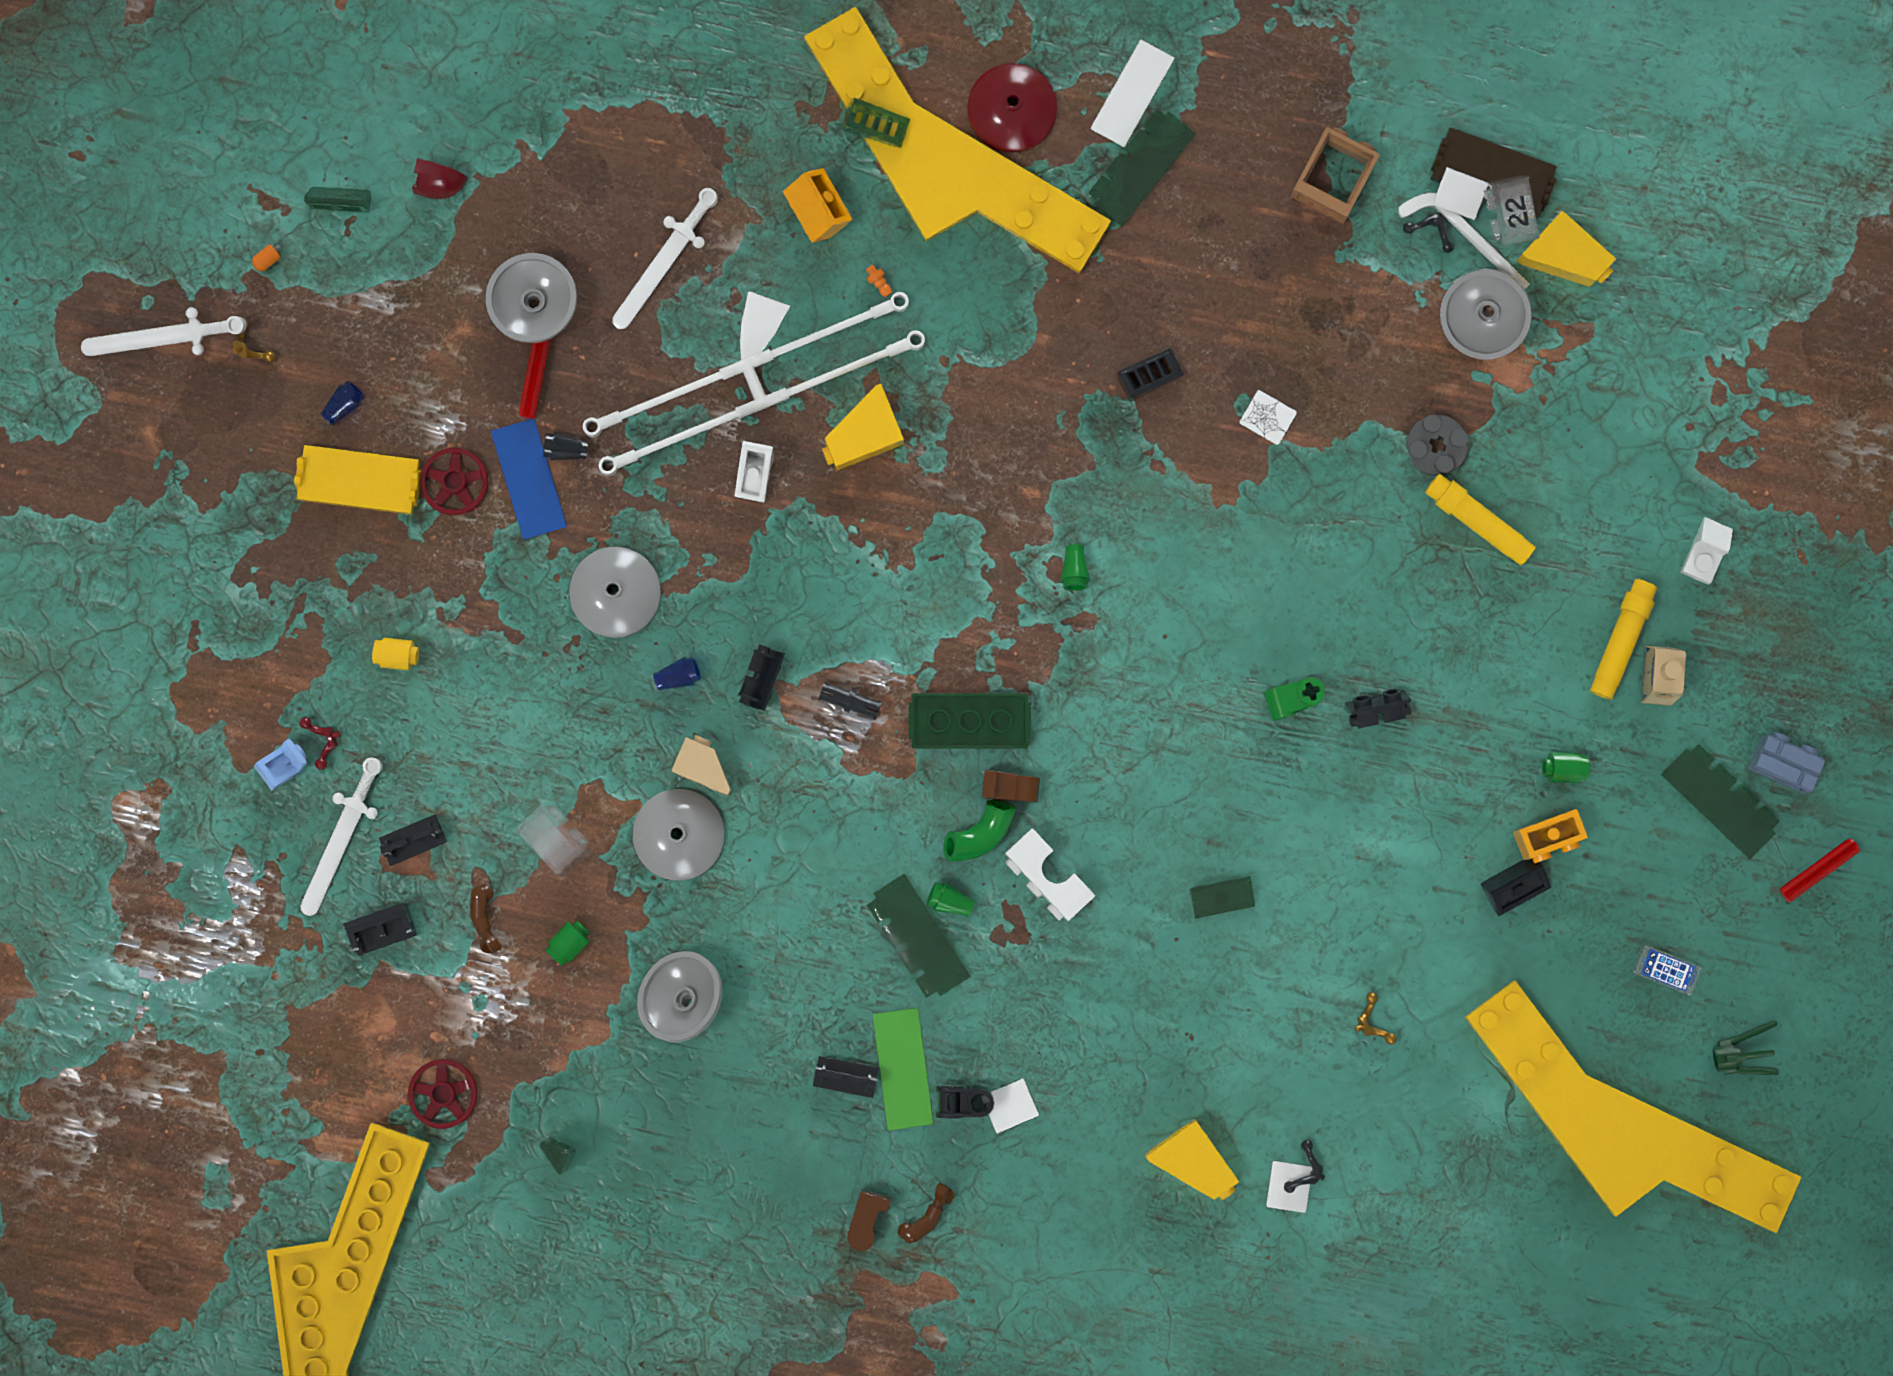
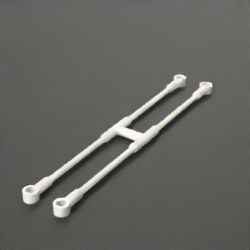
(760, 400)

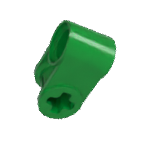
(1289, 700)

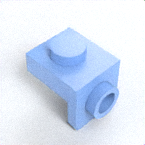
(281, 764)

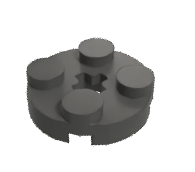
(1452, 437)

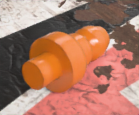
(876, 277)

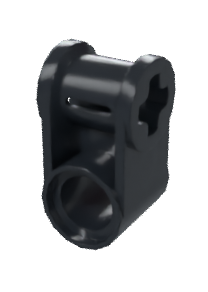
(961, 1102)

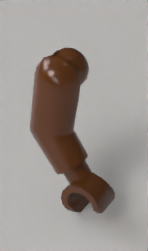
(478, 906)
(929, 1221)

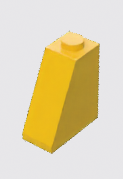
(1568, 253)
(863, 432)
(1195, 1161)

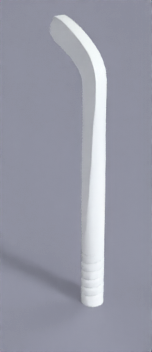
(1426, 200)

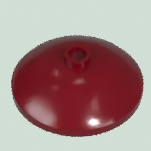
(1006, 126)

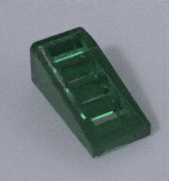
(879, 113)

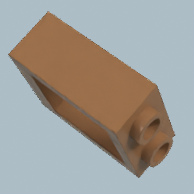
(1322, 201)

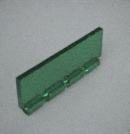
(1140, 173)
(1712, 797)
(925, 941)

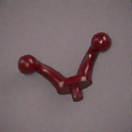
(331, 736)

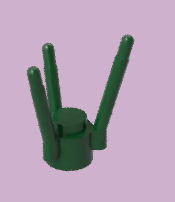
(1728, 1057)

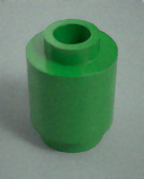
(1566, 767)
(568, 942)

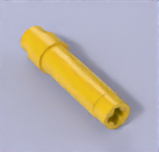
(1455, 501)
(1634, 611)

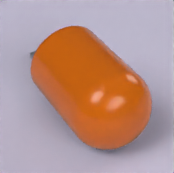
(266, 257)

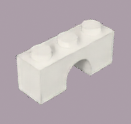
(1064, 898)

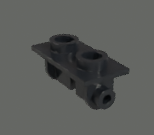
(758, 689)
(1392, 704)
(412, 840)
(845, 1076)

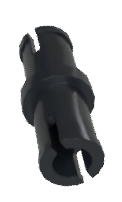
(850, 700)

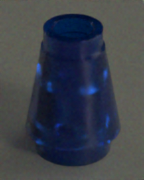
(342, 402)
(678, 674)

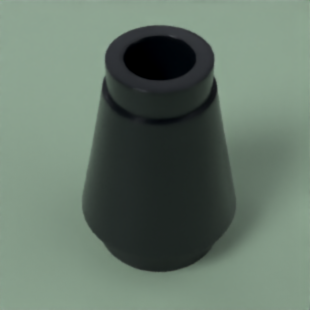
(564, 447)

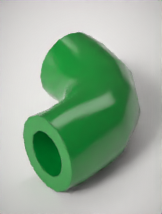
(981, 837)

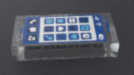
(1667, 970)

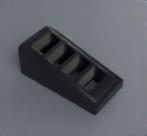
(1128, 386)

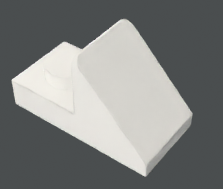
(754, 471)
(1707, 550)

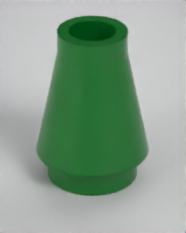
(1075, 569)
(949, 900)

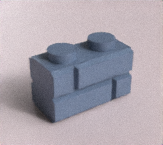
(1787, 763)

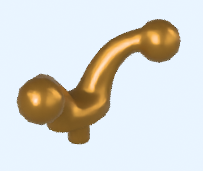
(242, 350)
(1363, 1026)

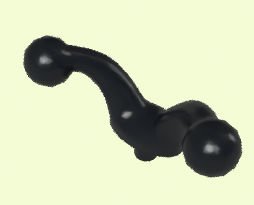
(1436, 221)
(1315, 1174)

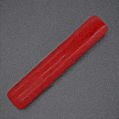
(533, 379)
(1819, 870)

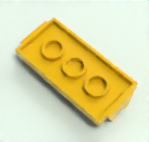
(358, 479)

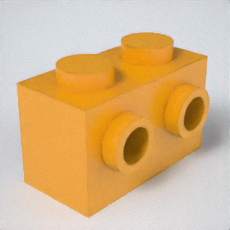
(817, 205)
(1549, 835)

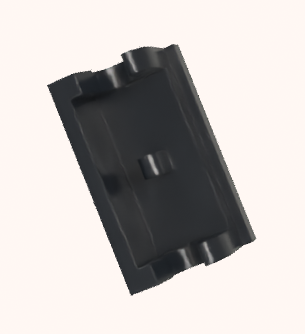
(380, 929)

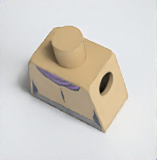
(1663, 675)

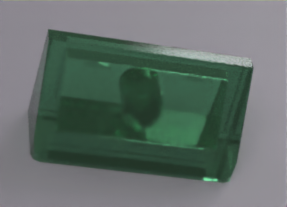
(338, 199)
(1222, 897)
(558, 1154)

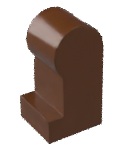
(1010, 787)
(861, 1230)

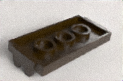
(1493, 163)

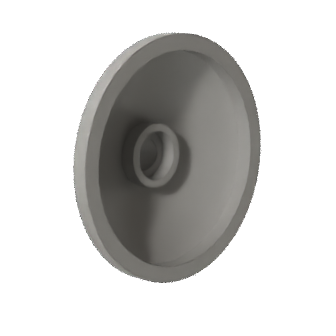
(520, 282)
(1475, 331)
(618, 613)
(697, 847)
(669, 988)

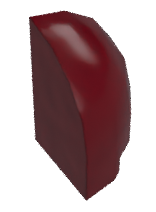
(437, 180)

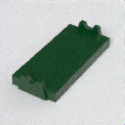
(970, 720)

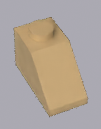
(702, 765)

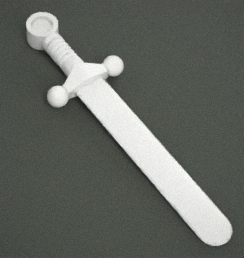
(667, 255)
(166, 335)
(341, 836)

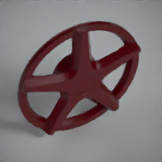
(454, 481)
(442, 1093)

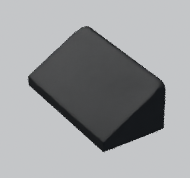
(1515, 885)

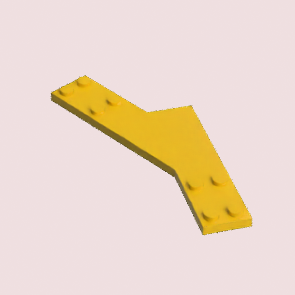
(944, 171)
(1615, 1138)
(329, 1285)

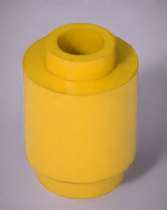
(395, 653)

